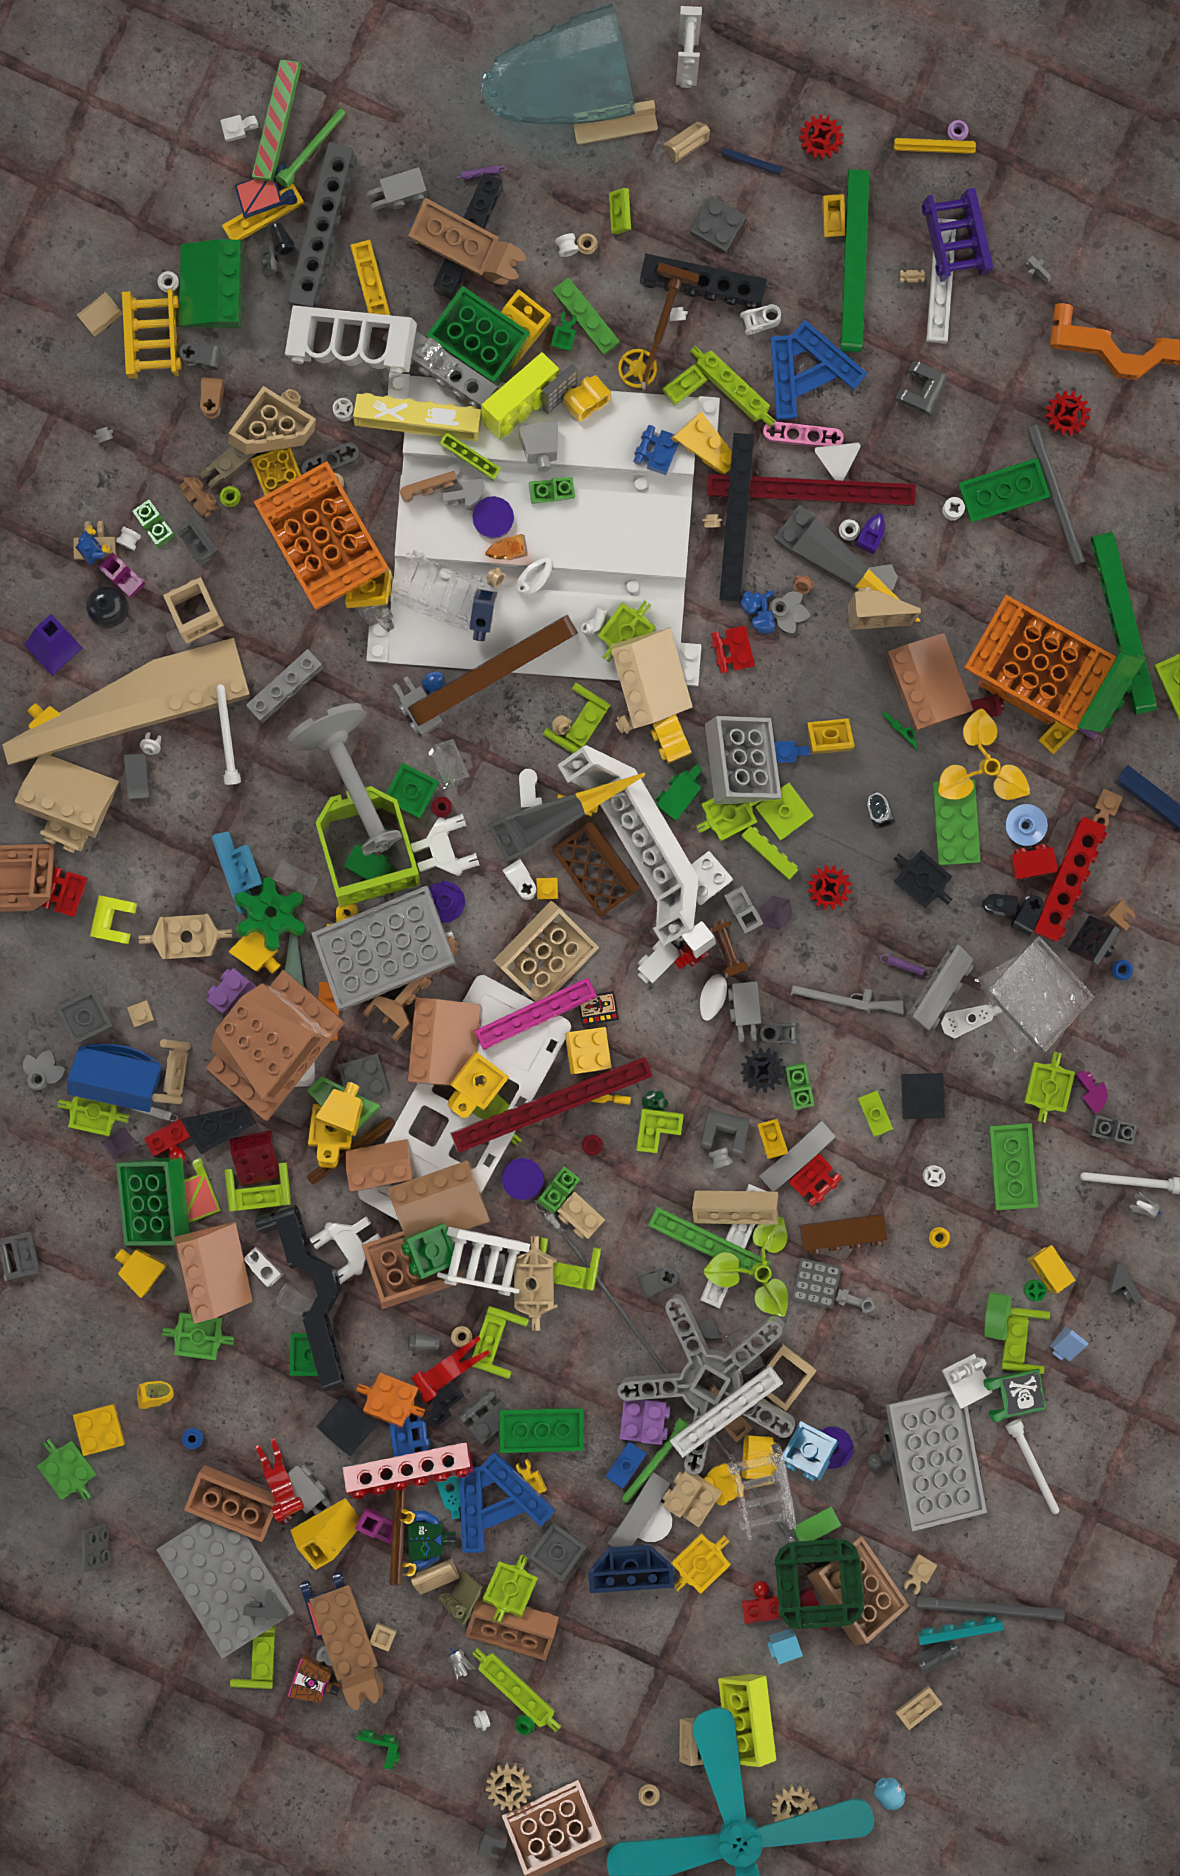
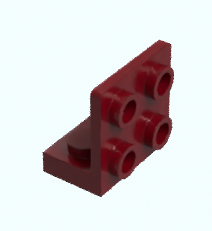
(254, 1158)

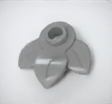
(791, 612)
(44, 1067)

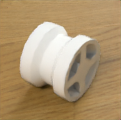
(566, 245)
(341, 405)
(953, 512)
(128, 538)
(936, 1178)

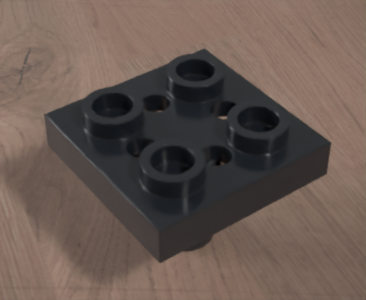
(1094, 940)

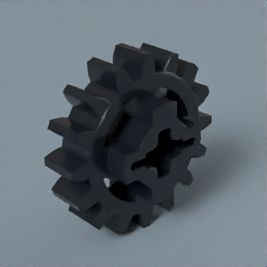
(770, 1076)

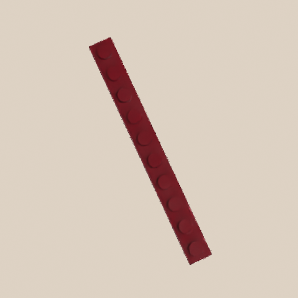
(819, 490)
(551, 1104)

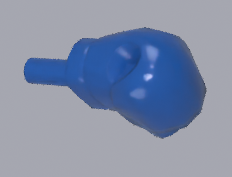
(752, 602)
(764, 621)
(433, 681)

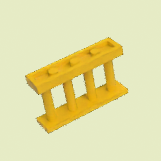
(133, 345)

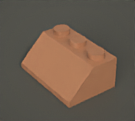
(379, 1166)

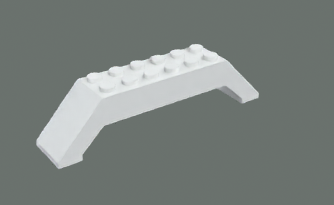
(644, 837)

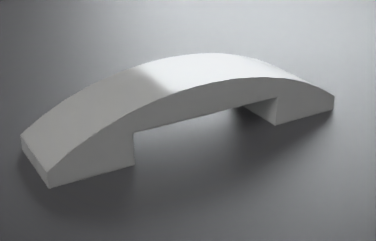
(797, 1156)
(640, 1511)

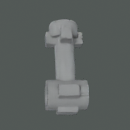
(866, 1304)

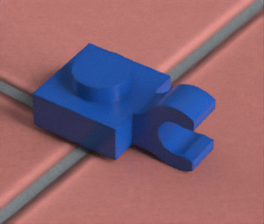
(787, 752)

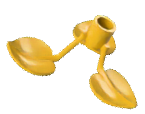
(1010, 780)

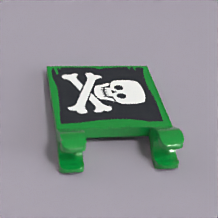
(1019, 1394)

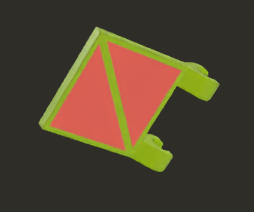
(200, 1194)

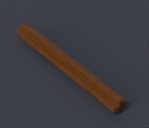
(363, 1141)
(397, 1538)

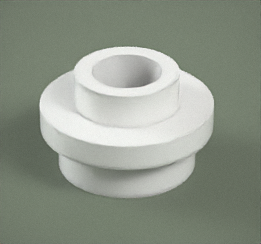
(168, 275)
(678, 314)
(849, 523)
(481, 1720)

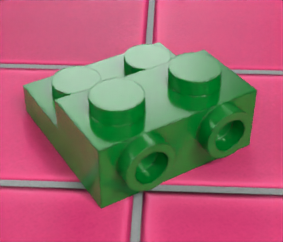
(428, 1251)

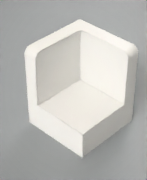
(699, 939)

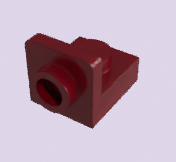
(992, 705)

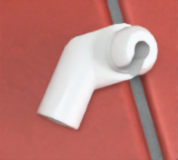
(594, 624)

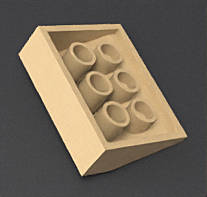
(877, 610)
(651, 677)
(66, 794)
(550, 938)

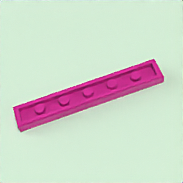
(535, 1014)

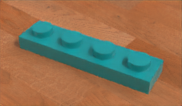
(968, 1628)

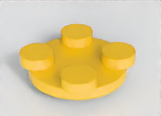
(720, 1478)

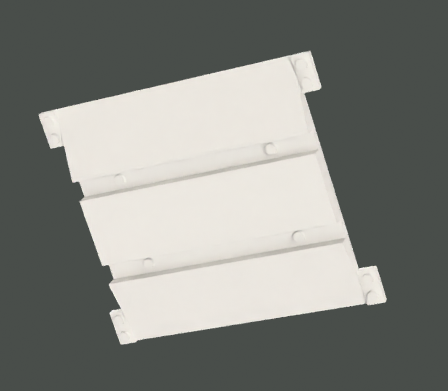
(606, 546)

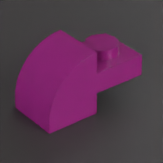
(122, 575)
(1095, 1095)
(375, 1525)

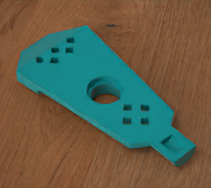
(445, 1494)

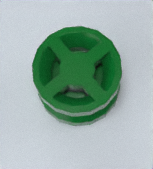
(1039, 1290)

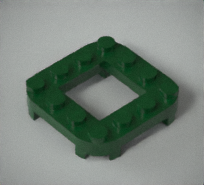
(788, 1583)

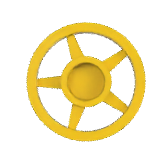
(636, 368)

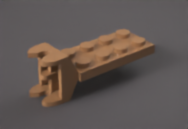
(465, 243)
(395, 1008)
(348, 1645)

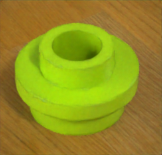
(230, 490)

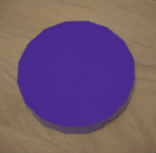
(493, 517)
(448, 900)
(522, 1178)
(844, 1448)

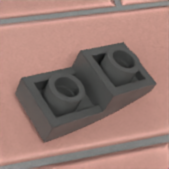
(136, 775)
(1113, 1129)

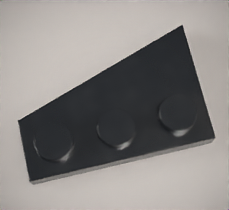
(218, 1126)

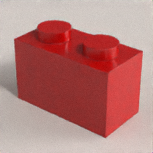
(1034, 862)

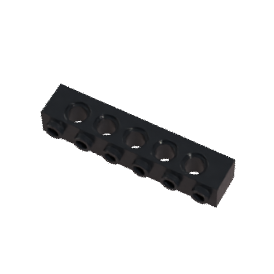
(479, 213)
(713, 276)

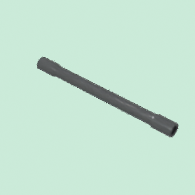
(1039, 444)
(1045, 1613)

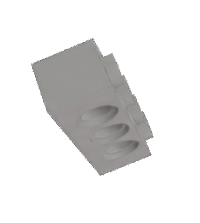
(285, 686)

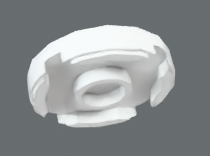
(658, 1525)

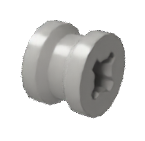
(720, 1157)

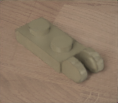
(226, 465)

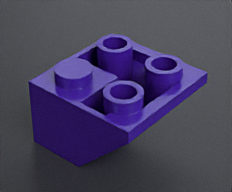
(52, 644)

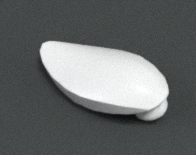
(534, 577)
(713, 996)

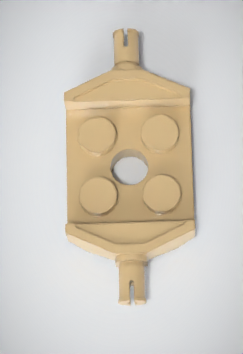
(169, 931)
(538, 1266)

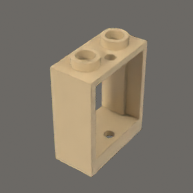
(200, 625)
(799, 1362)

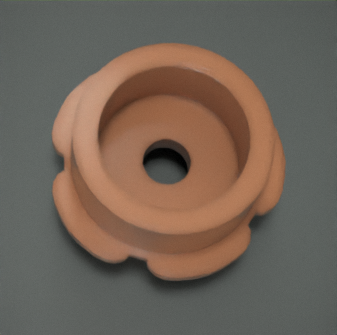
(803, 584)

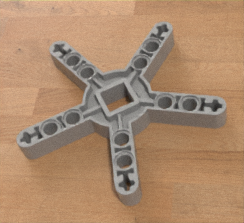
(719, 1363)

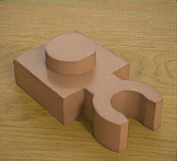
(1107, 805)

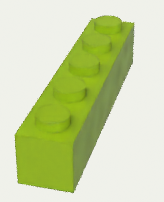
(470, 456)
(769, 852)

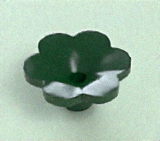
(652, 1096)

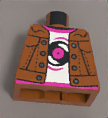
(312, 1681)

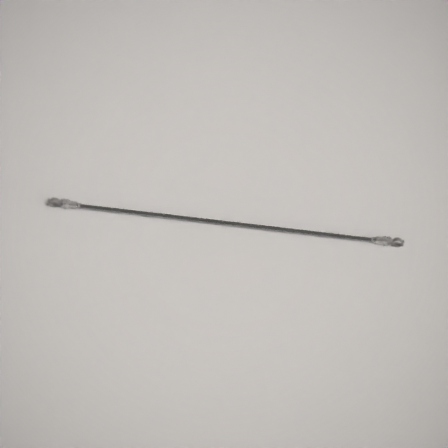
(552, 1219)

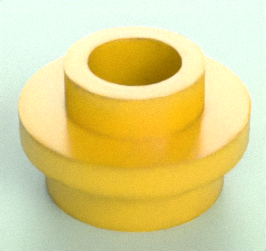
(944, 1242)

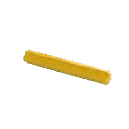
(931, 145)

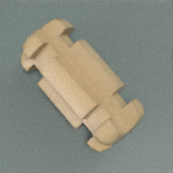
(912, 276)

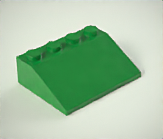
(211, 284)
(479, 335)
(1112, 690)
(152, 1201)

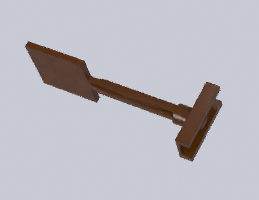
(677, 277)

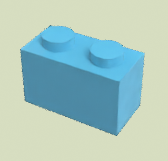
(784, 1646)

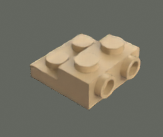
(691, 1497)

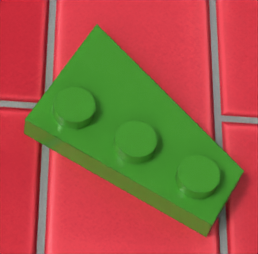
(322, 1089)

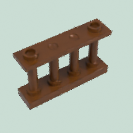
(733, 965)

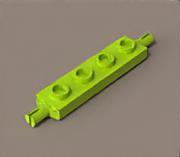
(733, 386)
(516, 1689)

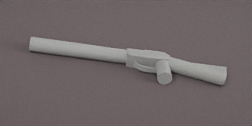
(865, 1004)

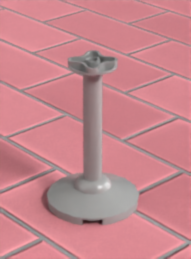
(330, 735)

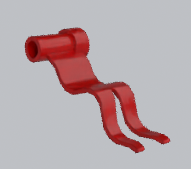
(445, 1371)
(280, 1485)

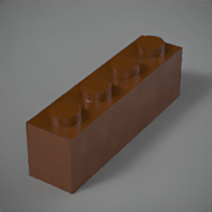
(842, 1233)

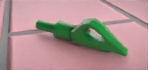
(897, 726)

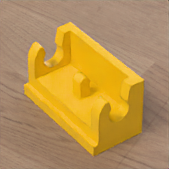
(1051, 1269)

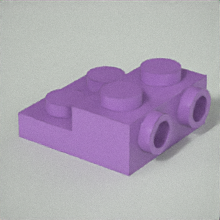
(229, 991)
(644, 1421)

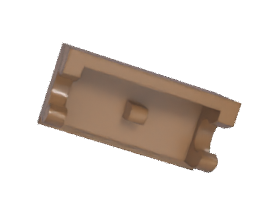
(1117, 914)

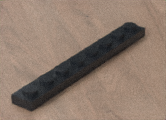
(736, 517)

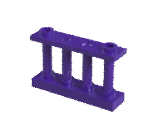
(972, 221)

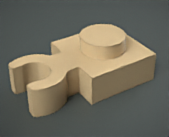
(921, 1571)

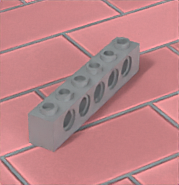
(460, 388)

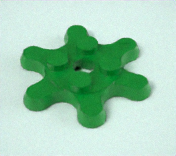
(269, 926)

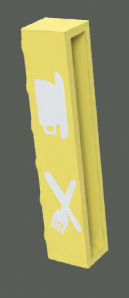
(417, 416)

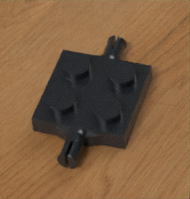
(923, 879)

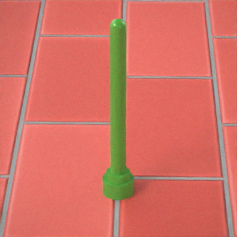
(287, 176)
(679, 1426)

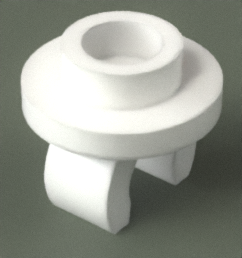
(150, 746)

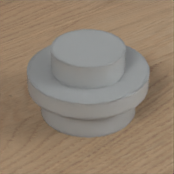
(103, 434)

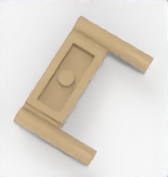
(174, 1073)

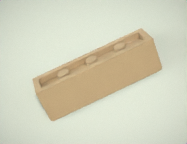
(641, 122)
(735, 1207)

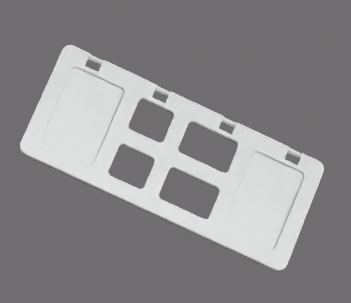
(519, 1057)

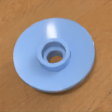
(1036, 820)

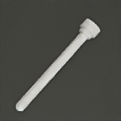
(231, 774)
(1171, 1184)
(1016, 1429)

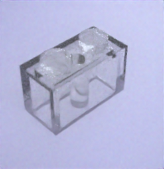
(449, 764)

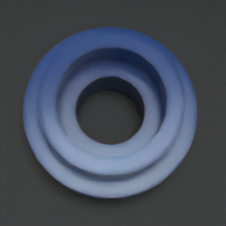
(1128, 970)
(199, 1438)

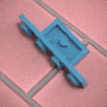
(237, 866)

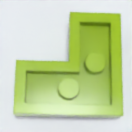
(656, 1122)

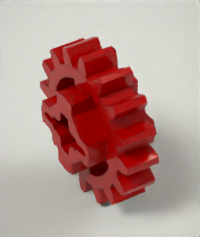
(815, 142)
(1072, 420)
(823, 878)
(688, 958)

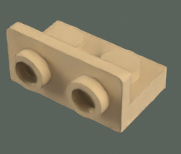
(70, 838)
(580, 1215)

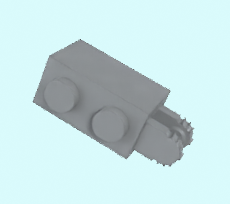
(399, 190)
(411, 698)
(745, 1007)
(308, 1489)

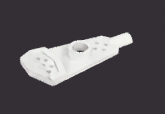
(961, 1020)

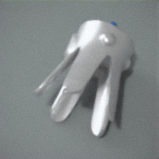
(1145, 1206)
(457, 1660)

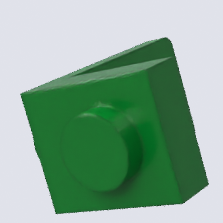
(386, 1740)

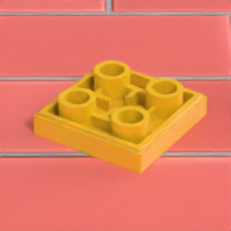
(275, 469)

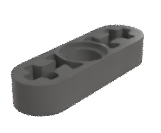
(342, 449)

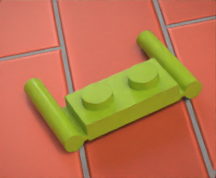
(584, 724)
(258, 1196)
(574, 1275)
(490, 1338)
(1015, 1344)
(261, 1663)

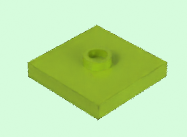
(786, 813)

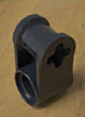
(1027, 919)

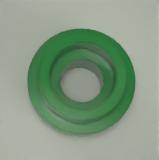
(524, 1724)

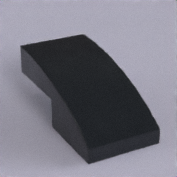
(438, 1409)

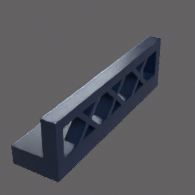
(1150, 796)

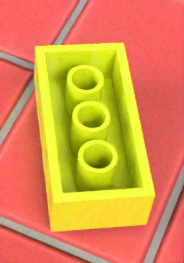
(518, 397)

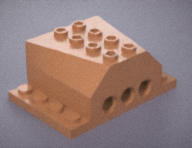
(271, 1042)

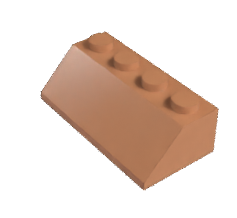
(231, 1503)
(526, 1635)

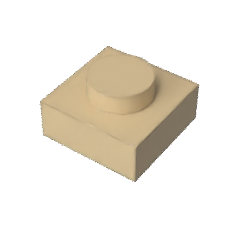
(141, 1013)
(382, 1636)

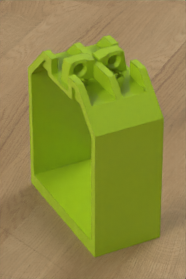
(379, 886)

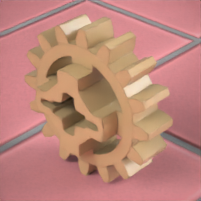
(500, 1787)
(801, 1803)

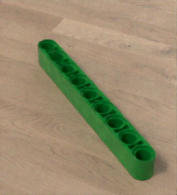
(854, 260)
(1122, 615)

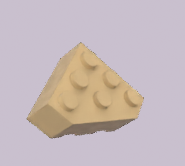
(270, 425)

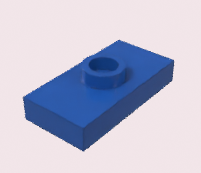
(626, 1464)

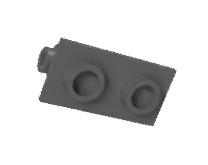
(937, 1656)

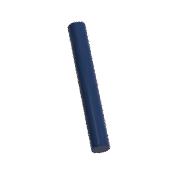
(751, 161)

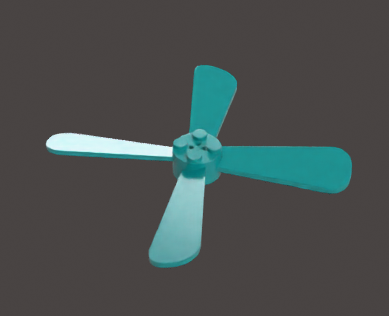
(718, 1747)

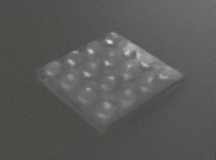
(1040, 994)

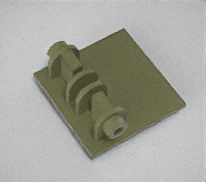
(462, 1598)

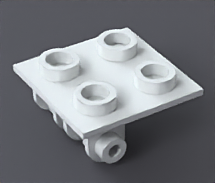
(711, 877)
(966, 1380)

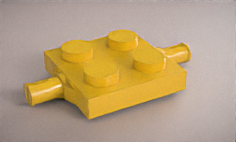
(701, 1563)

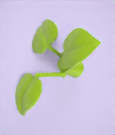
(724, 1269)

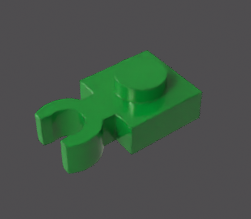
(564, 336)

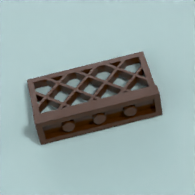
(612, 859)

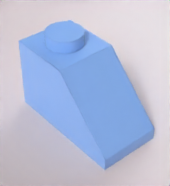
(1068, 1344)

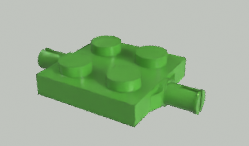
(197, 1339)
(66, 1470)

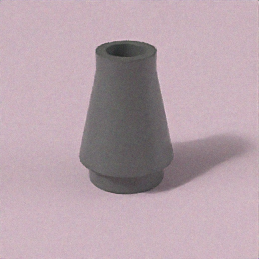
(420, 1342)

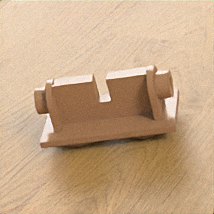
(205, 503)

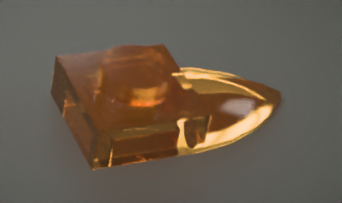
(508, 548)

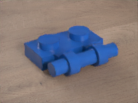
(662, 454)
(403, 1438)

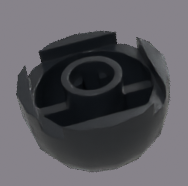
(107, 607)

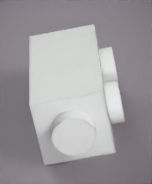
(657, 962)

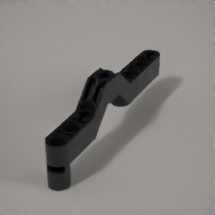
(327, 1286)

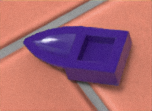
(871, 534)

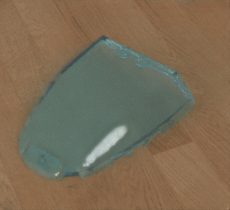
(564, 74)

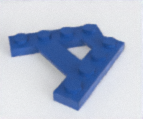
(832, 365)
(522, 1499)

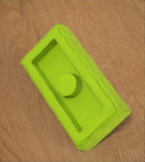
(620, 211)
(684, 385)
(875, 1113)

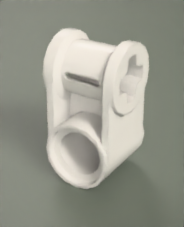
(759, 319)
(519, 877)

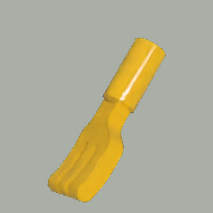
(616, 1099)

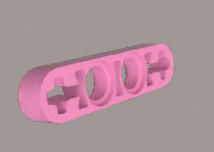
(803, 431)

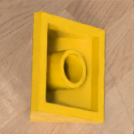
(830, 736)

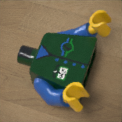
(425, 1540)

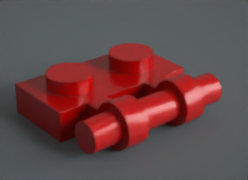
(739, 649)
(70, 894)
(810, 1175)

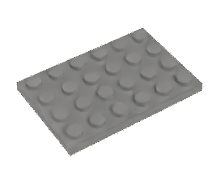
(383, 948)
(935, 1460)
(218, 1577)

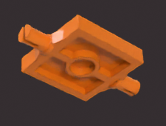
(390, 1400)

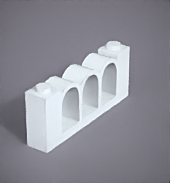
(303, 329)

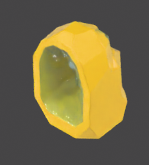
(153, 1394)

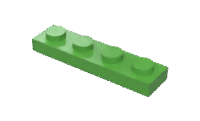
(587, 317)

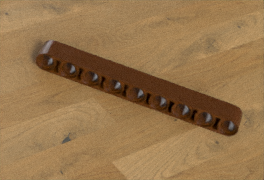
(492, 670)

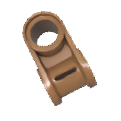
(211, 394)

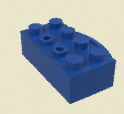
(115, 1076)

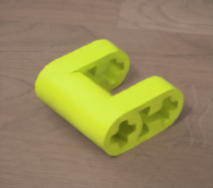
(104, 916)

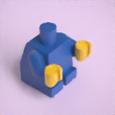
(89, 547)

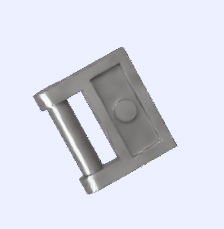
(24, 1255)

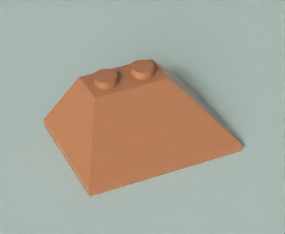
(25, 876)

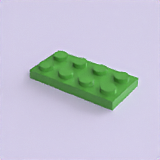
(956, 828)
(1013, 1166)

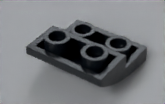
(922, 1096)
(346, 1425)

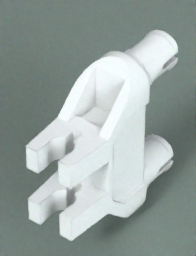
(441, 848)
(350, 1244)

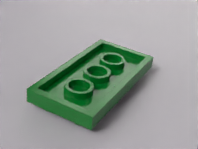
(1003, 490)
(540, 1430)

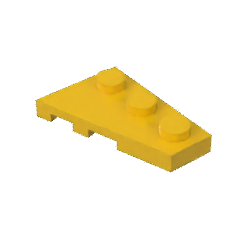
(705, 442)

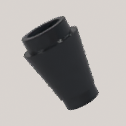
(281, 240)

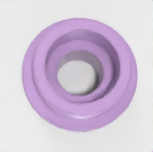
(958, 124)

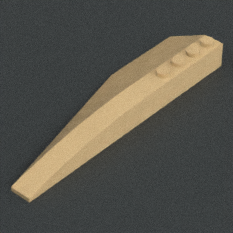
(145, 697)

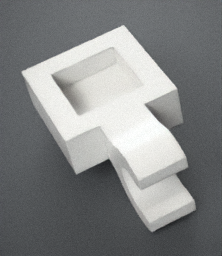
(235, 127)

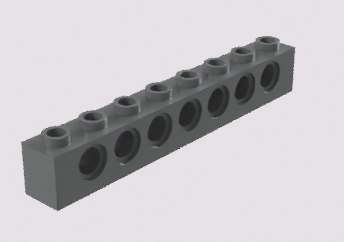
(334, 156)

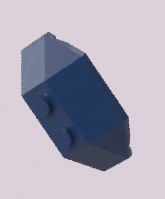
(630, 1570)

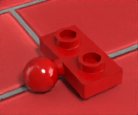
(167, 1139)
(762, 1608)

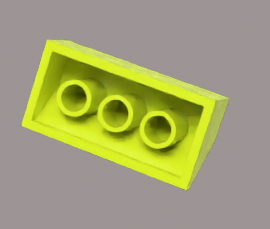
(749, 1703)

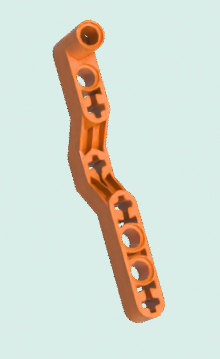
(1099, 341)

